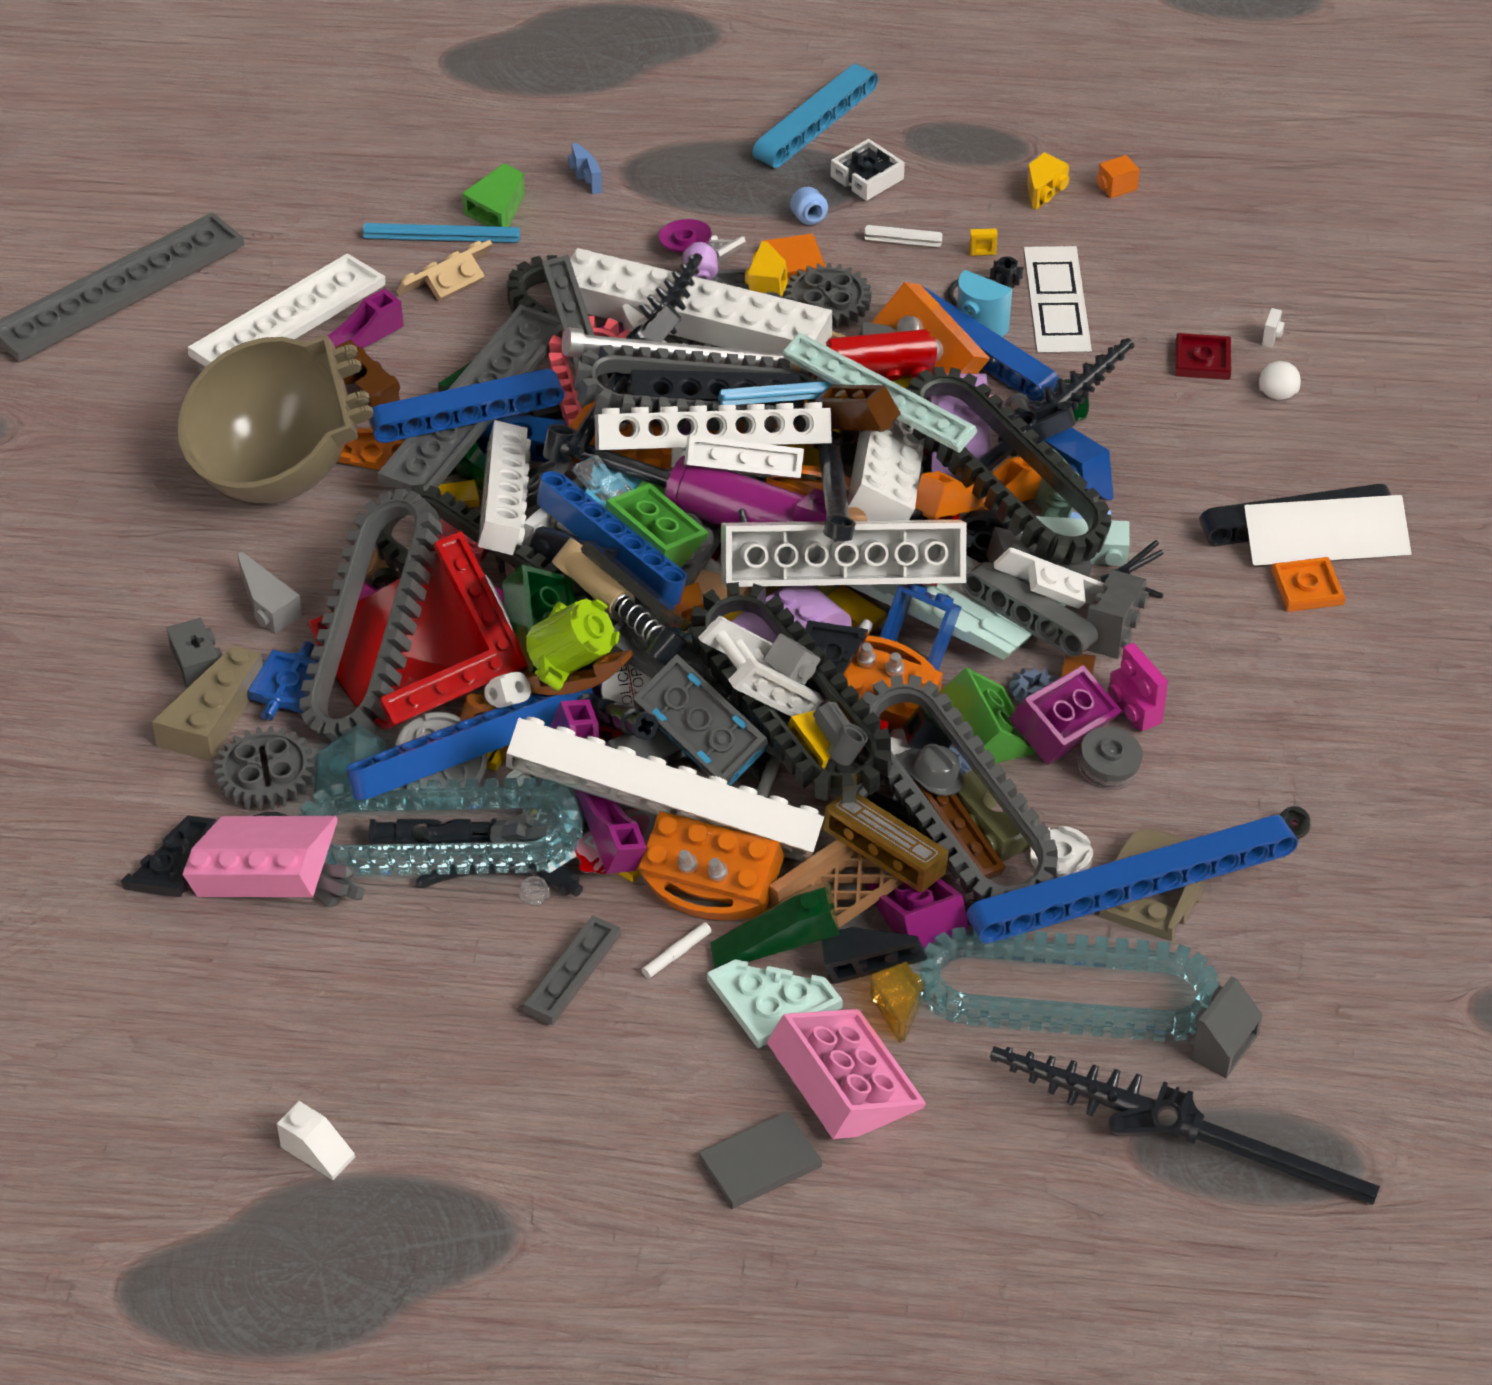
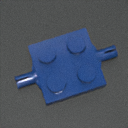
(281, 680)

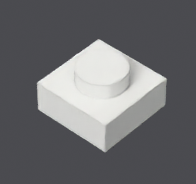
(1273, 328)

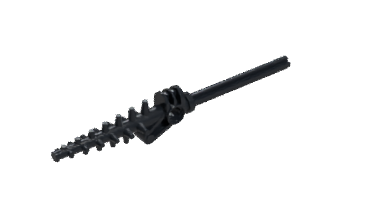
(656, 327)
(1057, 410)
(1139, 1117)

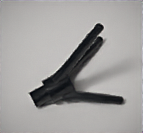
(1139, 561)

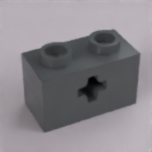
(192, 648)

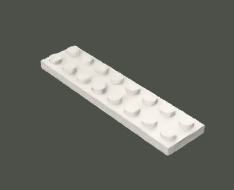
(295, 309)

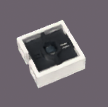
(867, 169)

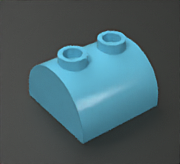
(985, 301)

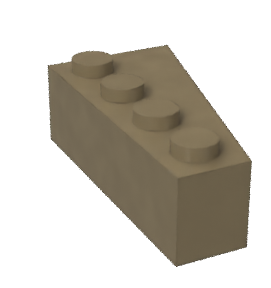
(209, 707)

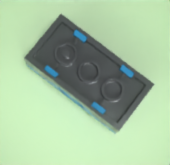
(701, 721)

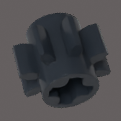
(1007, 272)

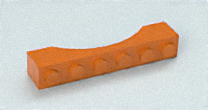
(944, 496)

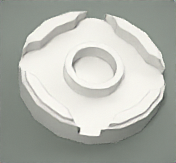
(1073, 850)

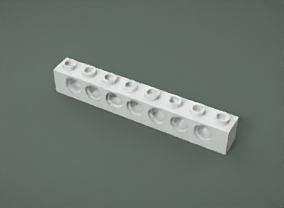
(816, 430)
(505, 488)

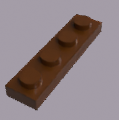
(966, 832)

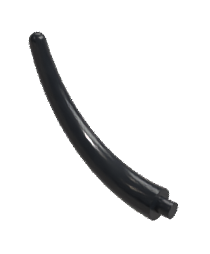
(560, 879)

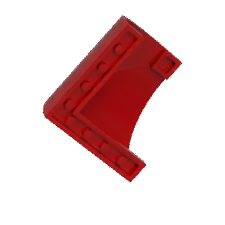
(456, 643)

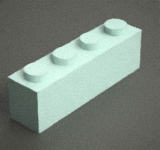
(1115, 548)

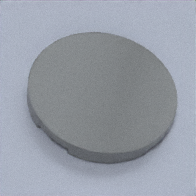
(433, 722)

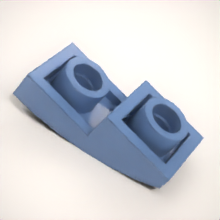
(585, 167)

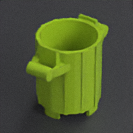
(570, 640)

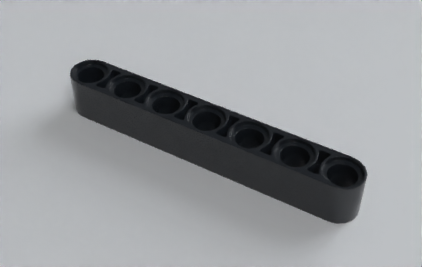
(1229, 526)

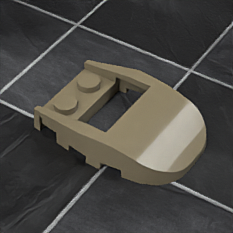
(1145, 913)

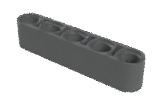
(1030, 610)

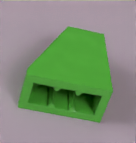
(495, 197)

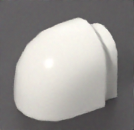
(507, 690)

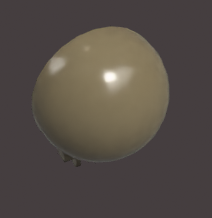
(271, 417)

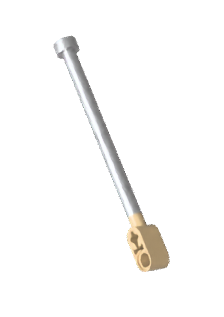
(576, 342)

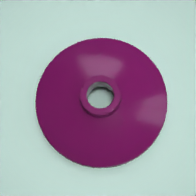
(682, 233)

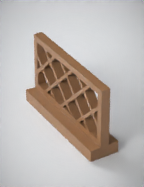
(826, 867)

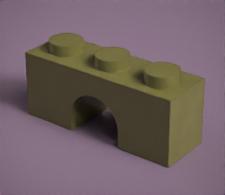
(994, 825)

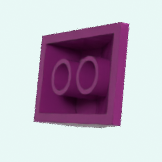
(1063, 714)
(924, 913)

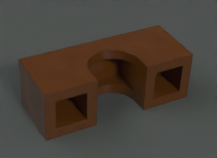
(373, 379)

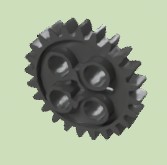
(833, 290)
(241, 771)

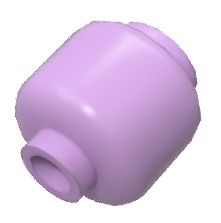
(709, 265)

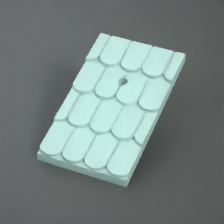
(975, 623)

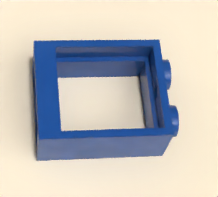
(900, 607)

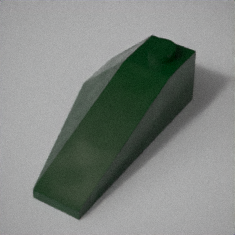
(531, 598)
(788, 924)

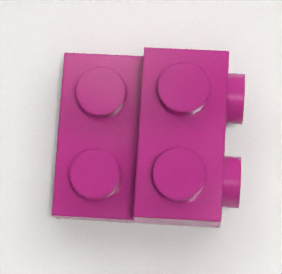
(1139, 689)

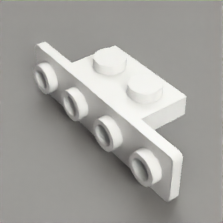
(1049, 578)

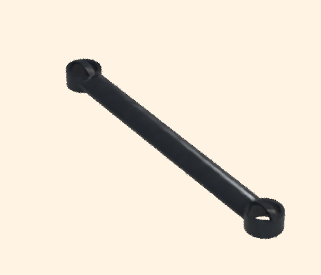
(837, 522)

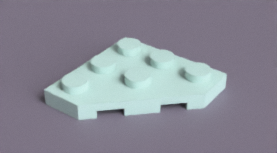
(763, 996)

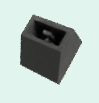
(1225, 1028)

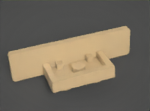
(451, 275)

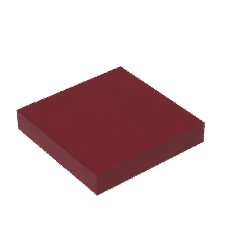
(1203, 356)

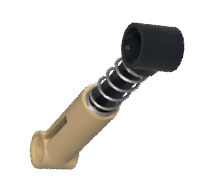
(661, 640)

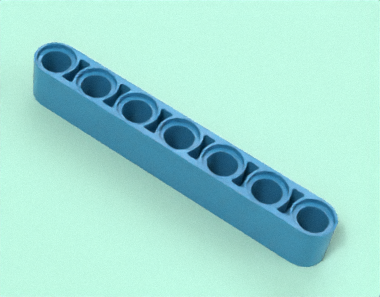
(815, 116)

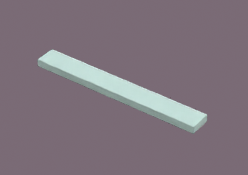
(914, 409)

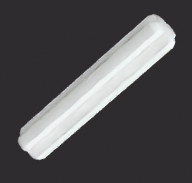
(903, 236)

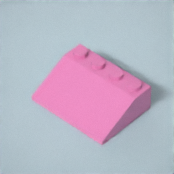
(260, 856)
(843, 1071)

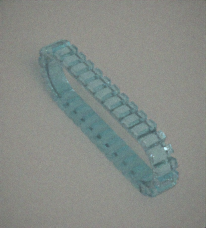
(458, 854)
(1058, 1013)

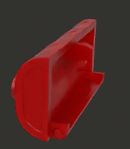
(890, 353)

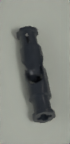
(622, 717)
(450, 832)

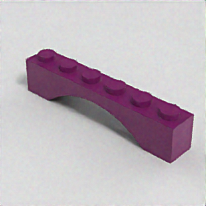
(371, 320)
(614, 833)

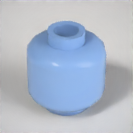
(809, 205)

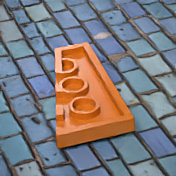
(368, 451)

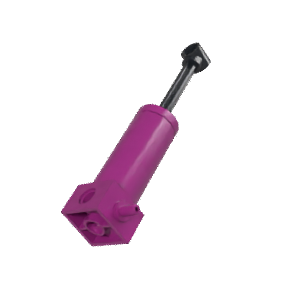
(703, 491)

